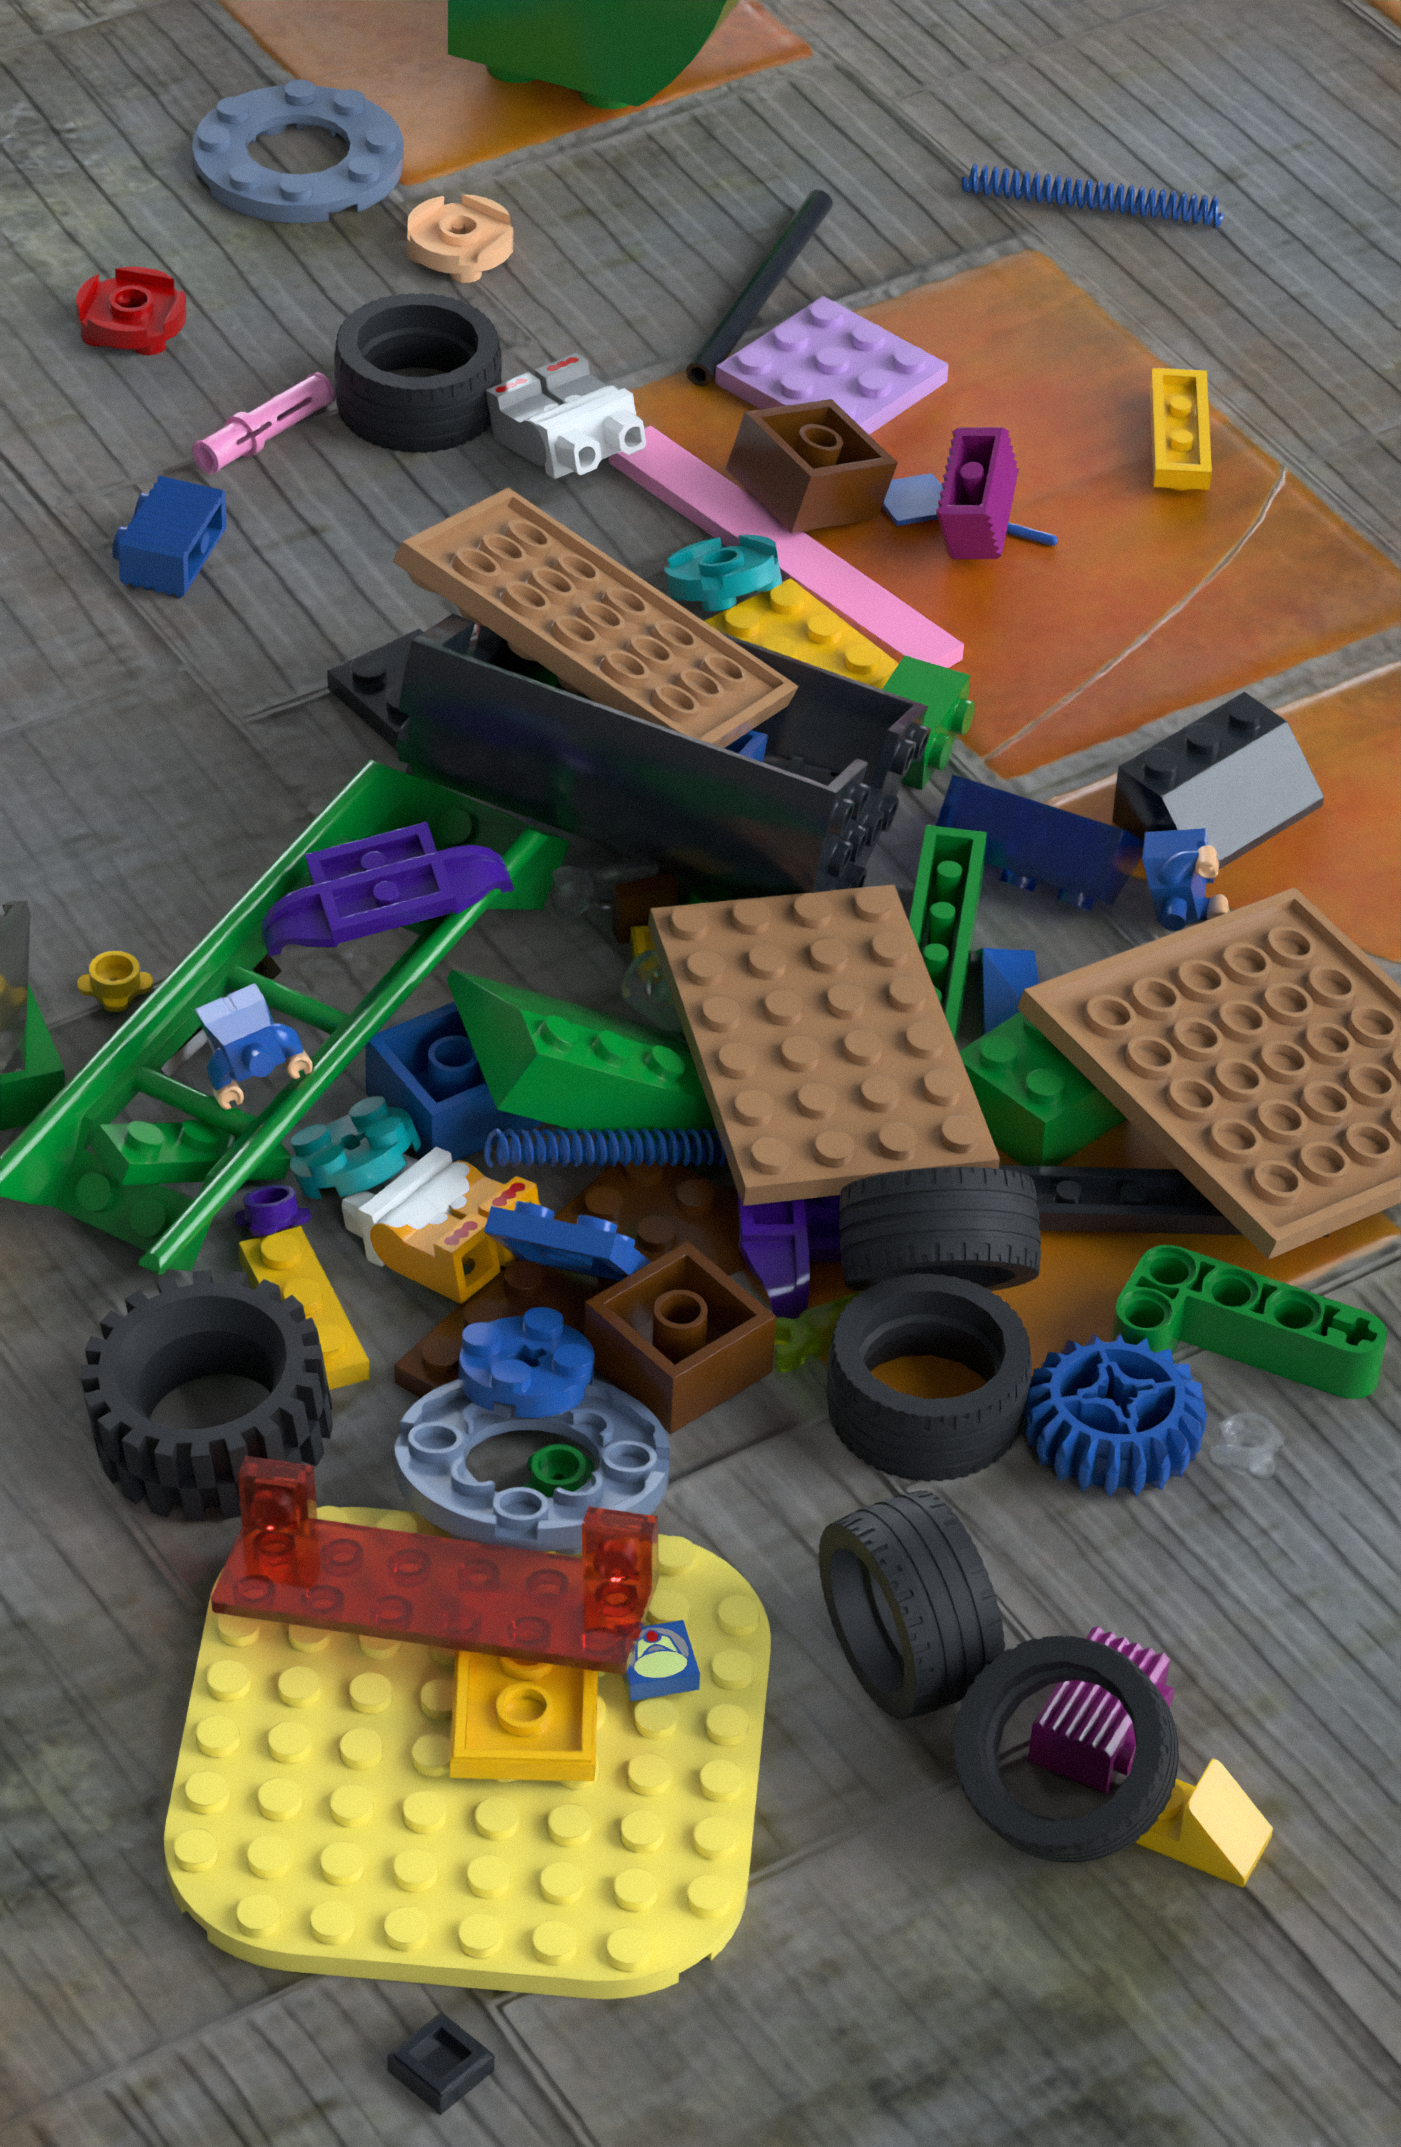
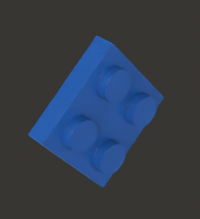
(583, 1248)

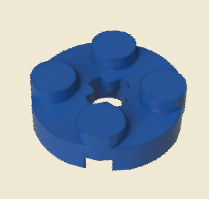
(499, 1357)

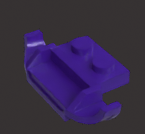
(381, 887)
(782, 1241)

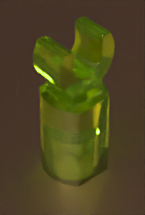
(807, 1334)

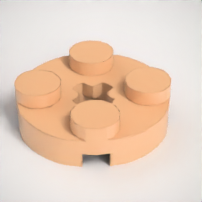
(460, 236)

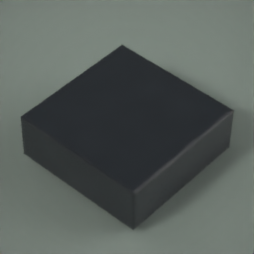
(440, 2063)

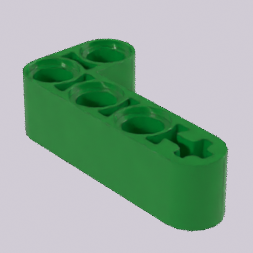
(1250, 1320)

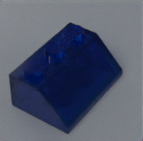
(1044, 843)

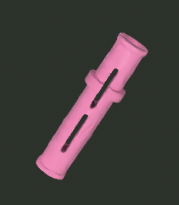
(248, 432)

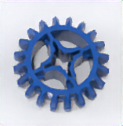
(1115, 1414)

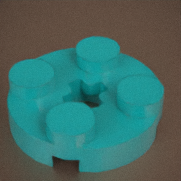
(721, 574)
(353, 1150)

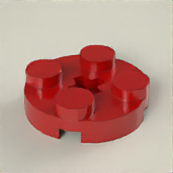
(109, 320)

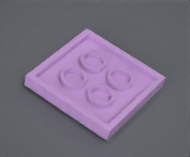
(835, 357)

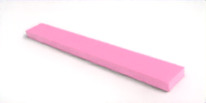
(729, 511)

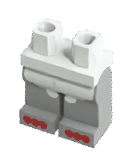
(564, 417)

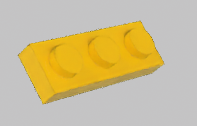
(1180, 429)
(292, 1264)

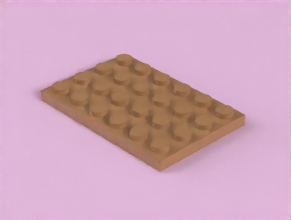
(592, 621)
(818, 1041)

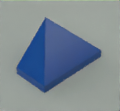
(1000, 982)

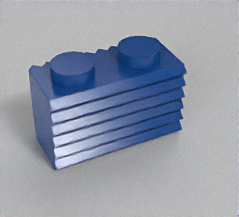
(170, 535)

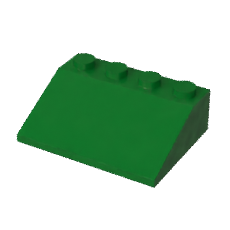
(579, 1063)

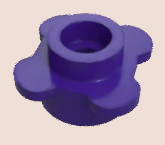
(271, 1210)

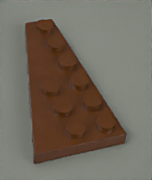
(646, 1203)

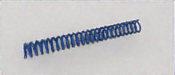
(1097, 198)
(565, 1152)

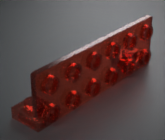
(438, 1587)

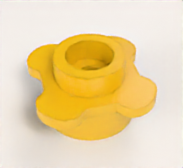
(114, 980)

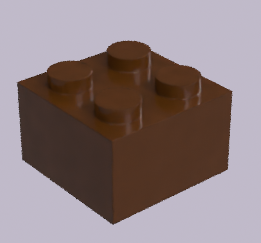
(811, 465)
(680, 1336)

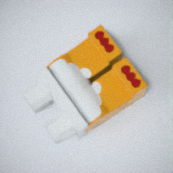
(435, 1222)

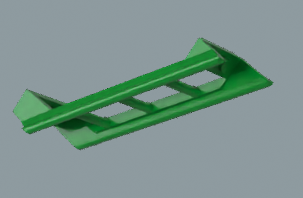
(51, 1156)

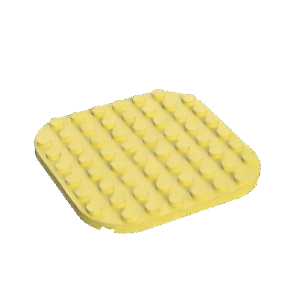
(332, 1842)

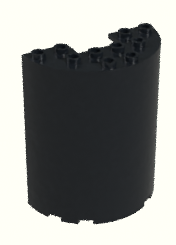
(656, 788)

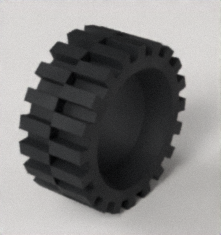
(191, 1336)

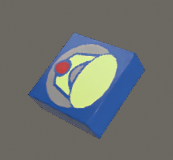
(662, 1663)

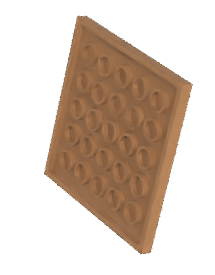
(1250, 1062)

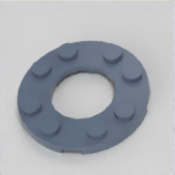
(246, 187)
(447, 1424)

